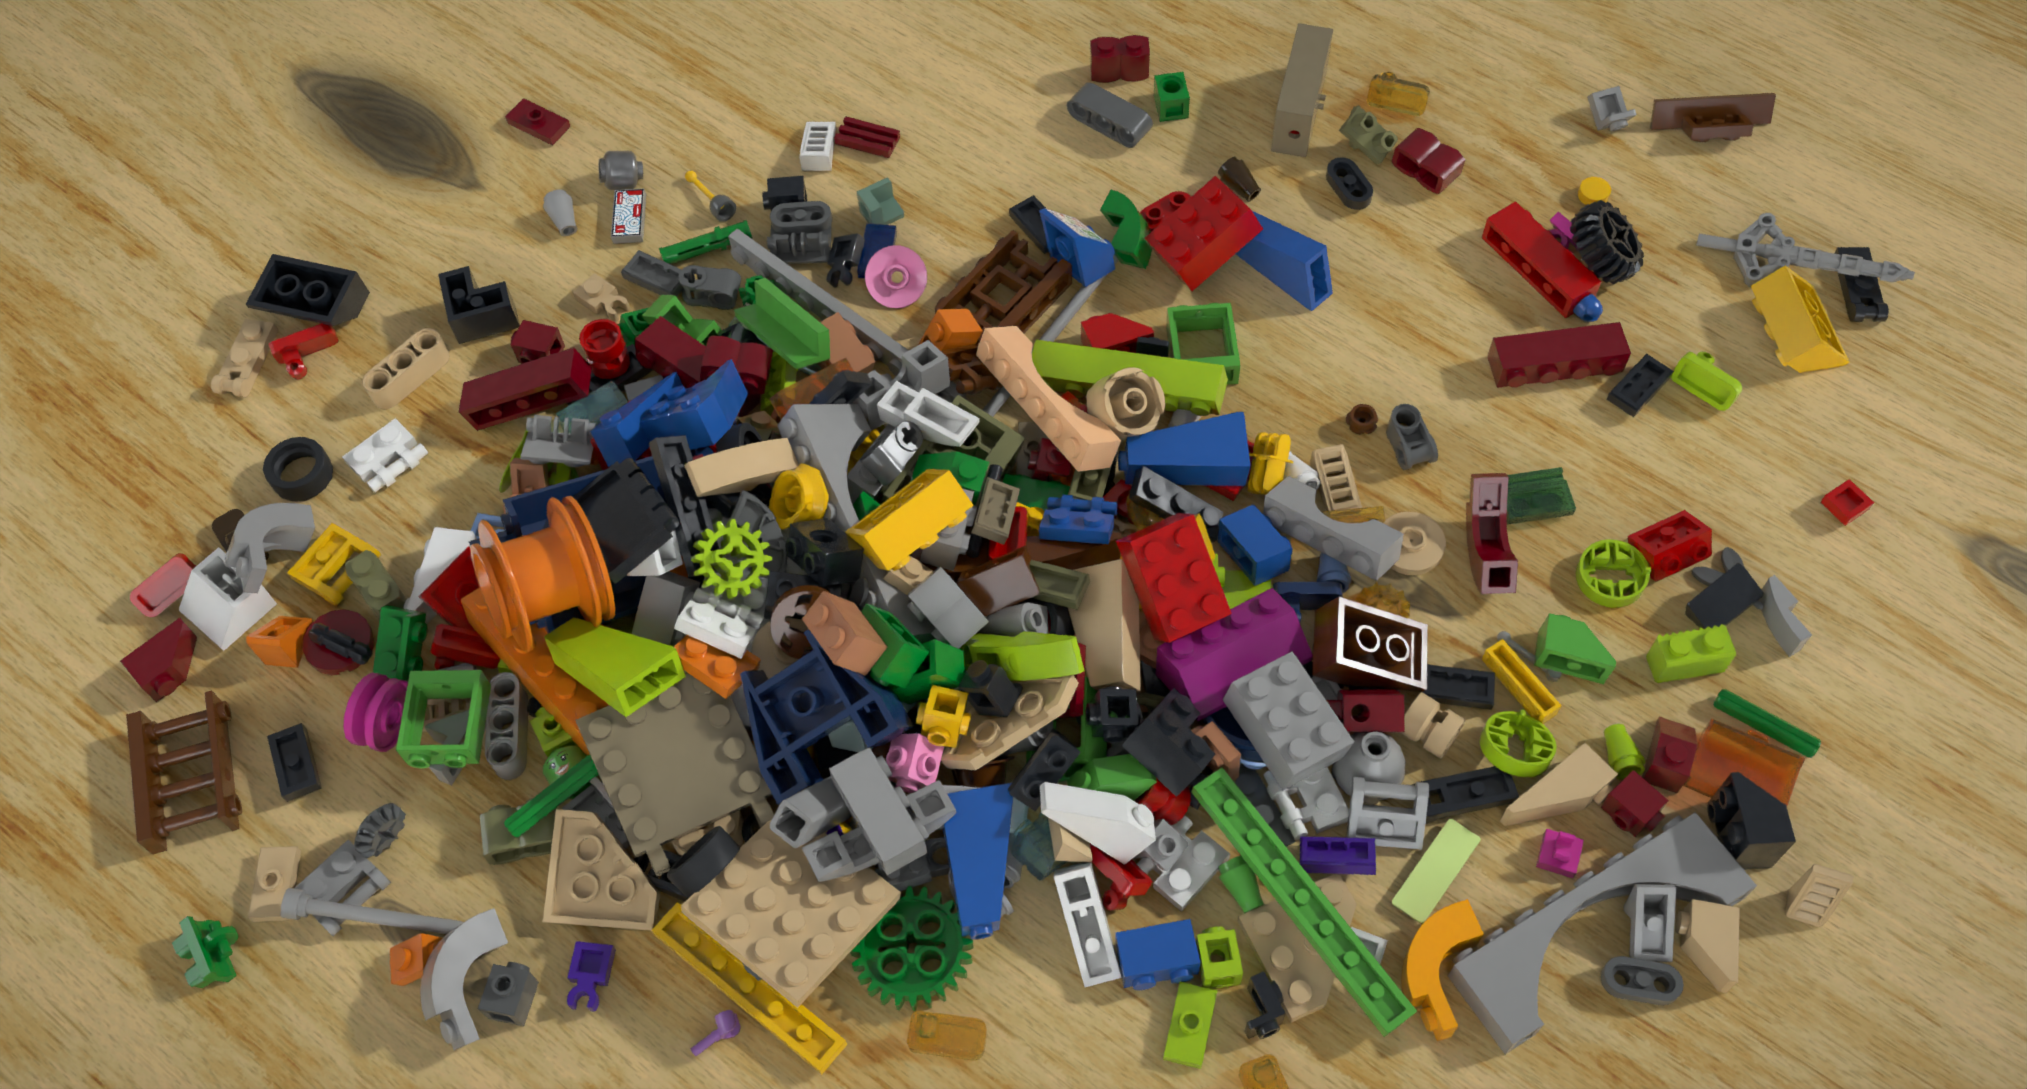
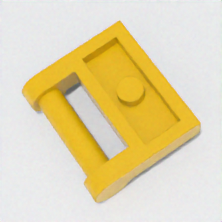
(325, 559)

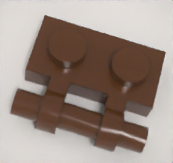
(967, 368)

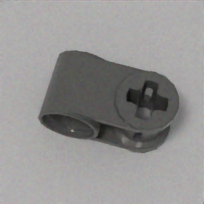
(713, 287)
(1412, 442)
(892, 451)

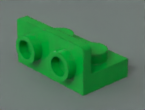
(399, 642)

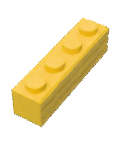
(1521, 682)

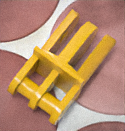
(1268, 462)

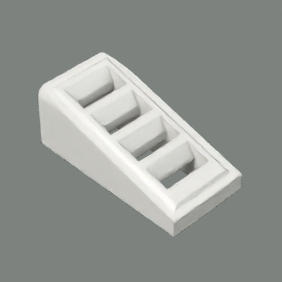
(817, 153)

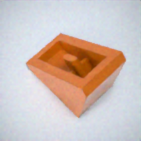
(280, 641)

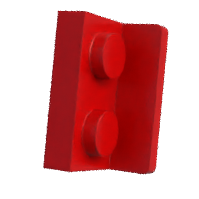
(1673, 544)

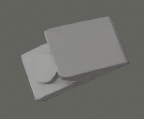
(448, 732)
(1652, 922)

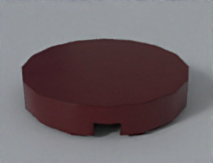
(346, 622)

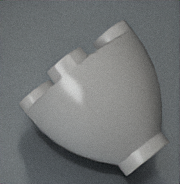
(1371, 756)

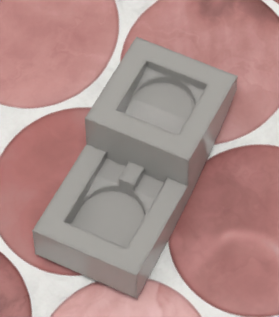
(1784, 625)

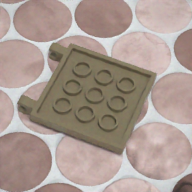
(675, 766)

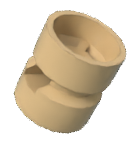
(1431, 725)

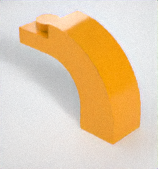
(1440, 936)

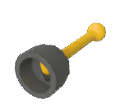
(720, 206)

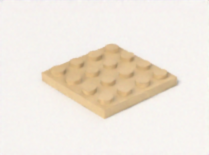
(784, 920)

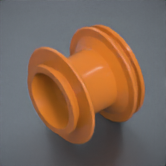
(543, 573)

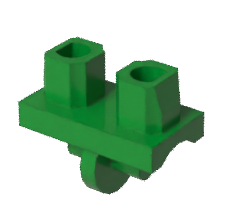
(209, 947)

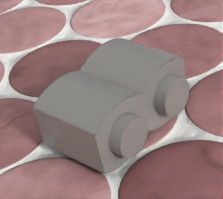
(946, 608)

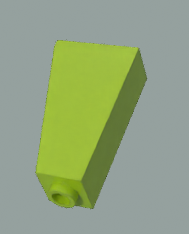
(615, 664)

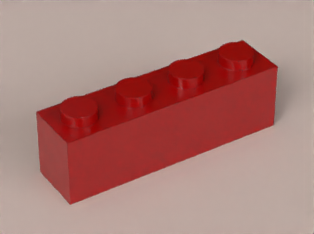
(1540, 258)

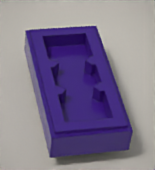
(1338, 855)

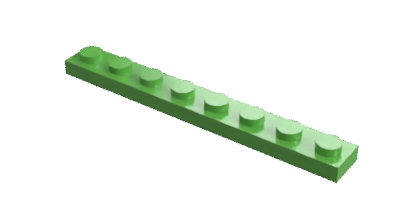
(1304, 902)

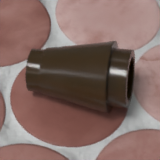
(1238, 178)

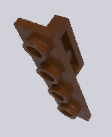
(1713, 116)

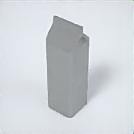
(809, 813)

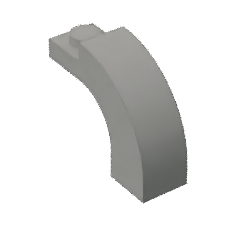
(266, 529)
(445, 974)

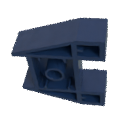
(807, 705)

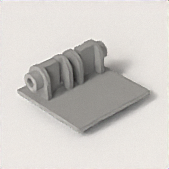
(568, 448)

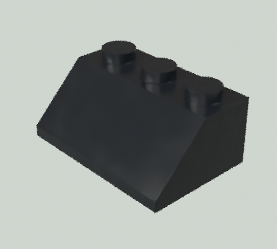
(308, 291)

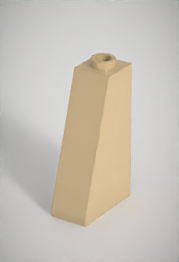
(1109, 627)

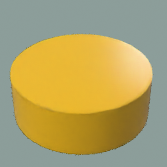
(1594, 189)

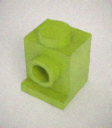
(547, 737)
(1224, 943)

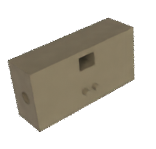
(1302, 90)

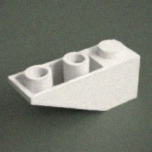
(438, 555)

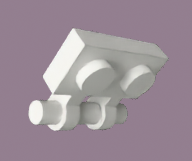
(380, 451)
(704, 622)
(1320, 802)
(1191, 870)

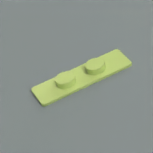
(1436, 871)

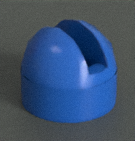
(1589, 309)

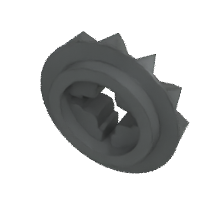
(379, 830)

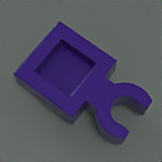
(588, 968)

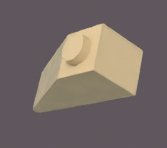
(1565, 789)

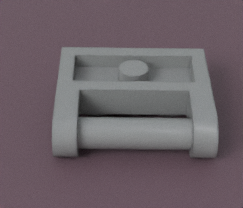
(1387, 824)
(340, 875)

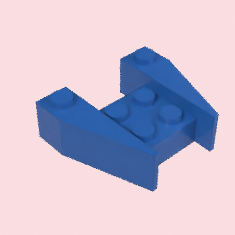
(671, 410)

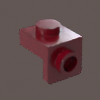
(1047, 460)

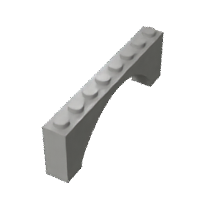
(824, 440)
(1504, 974)

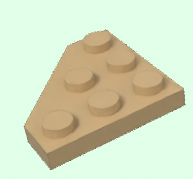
(992, 735)
(595, 877)
(1289, 956)

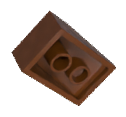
(1369, 647)

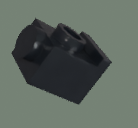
(784, 190)
(990, 689)

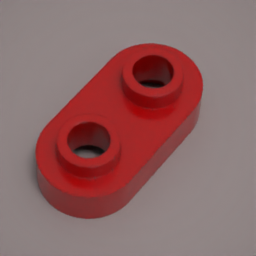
(1163, 208)

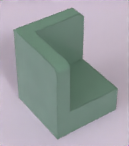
(879, 204)

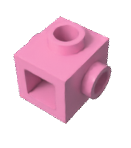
(913, 762)

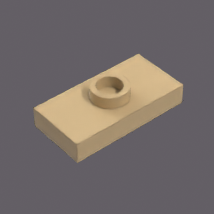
(274, 875)

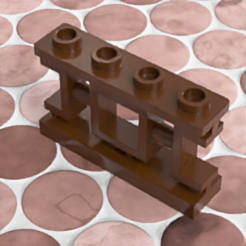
(1027, 303)

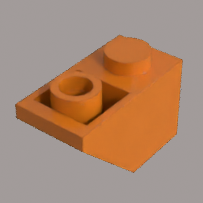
(952, 329)

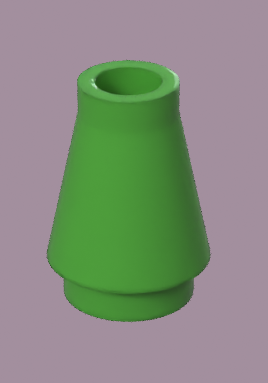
(1241, 883)

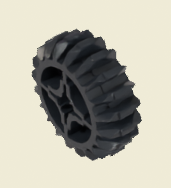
(1607, 242)

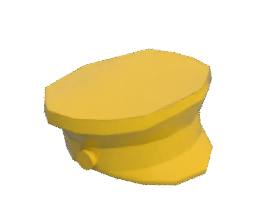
(798, 496)

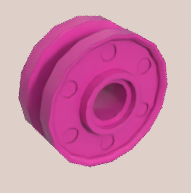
(375, 712)

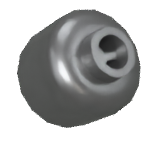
(620, 170)

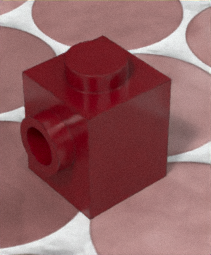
(535, 341)
(1635, 805)

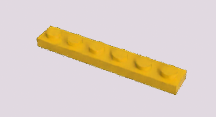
(792, 1025)

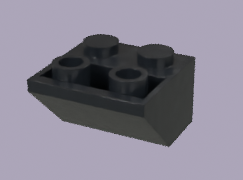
(1750, 822)

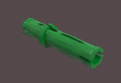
(703, 243)

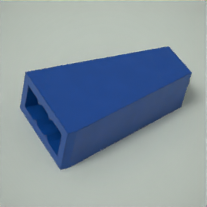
(1290, 262)
(1192, 453)
(978, 856)

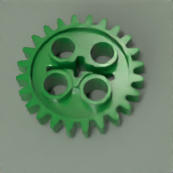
(912, 981)

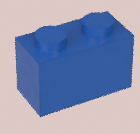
(1254, 544)
(1157, 954)

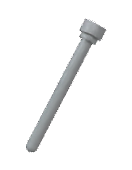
(299, 904)

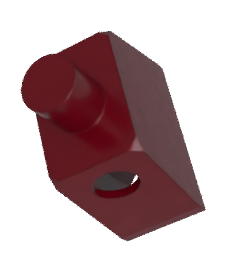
(1380, 710)

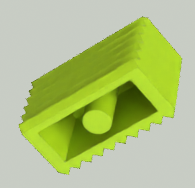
(1690, 654)

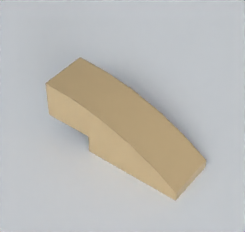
(741, 467)

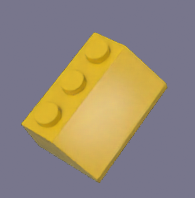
(1797, 322)
(911, 519)

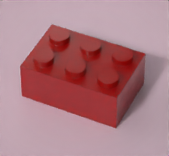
(1204, 233)
(1174, 577)

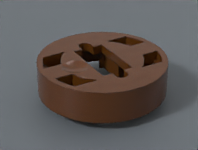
(788, 605)

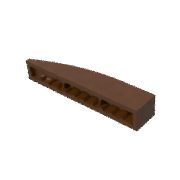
(1054, 552)

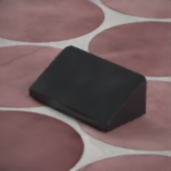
(1724, 598)

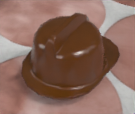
(988, 775)

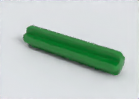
(1767, 723)
(551, 797)

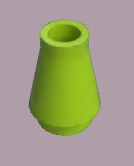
(1623, 752)

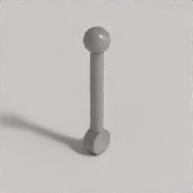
(1551, 675)

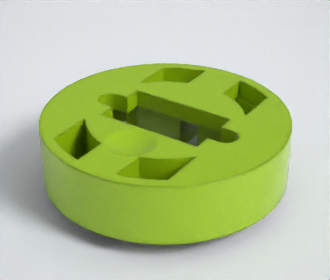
(1614, 556)
(1538, 743)

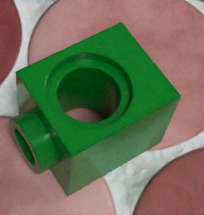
(1171, 96)

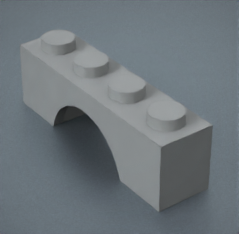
(1363, 546)

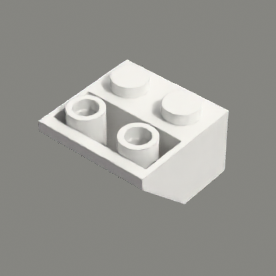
(217, 601)

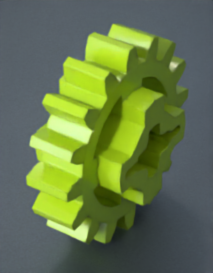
(731, 573)

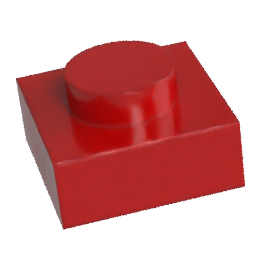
(1847, 502)

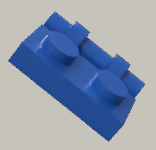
(1078, 520)

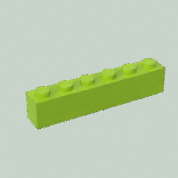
(1185, 383)

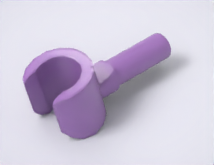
(728, 1027)

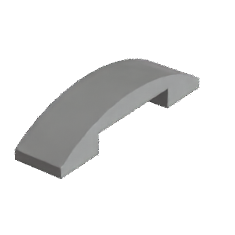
(846, 854)

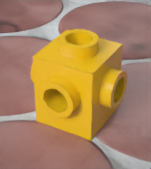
(944, 716)

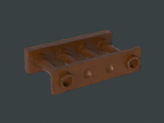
(147, 765)

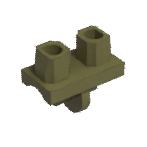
(1368, 135)

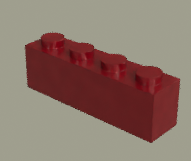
(671, 350)
(1558, 355)
(525, 389)

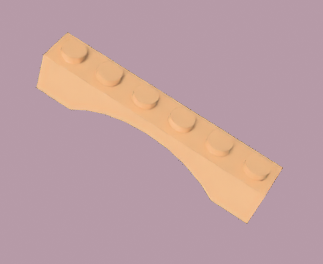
(1078, 435)

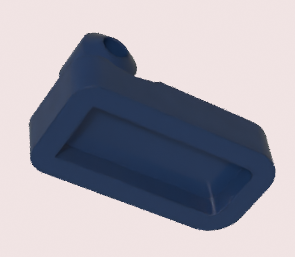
(1308, 594)

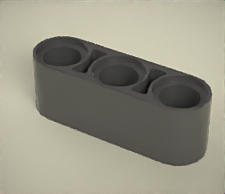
(1109, 115)

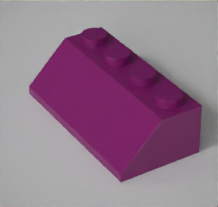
(1216, 655)

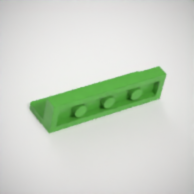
(785, 326)

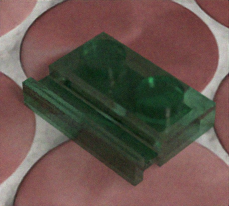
(1538, 496)

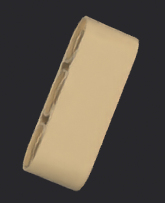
(406, 368)

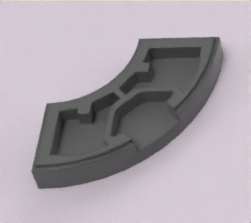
(754, 511)

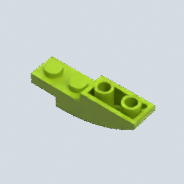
(1026, 655)

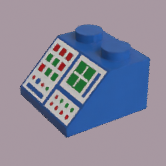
(1078, 245)

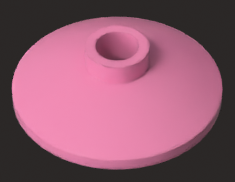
(879, 276)

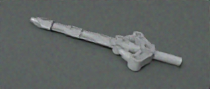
(1783, 252)

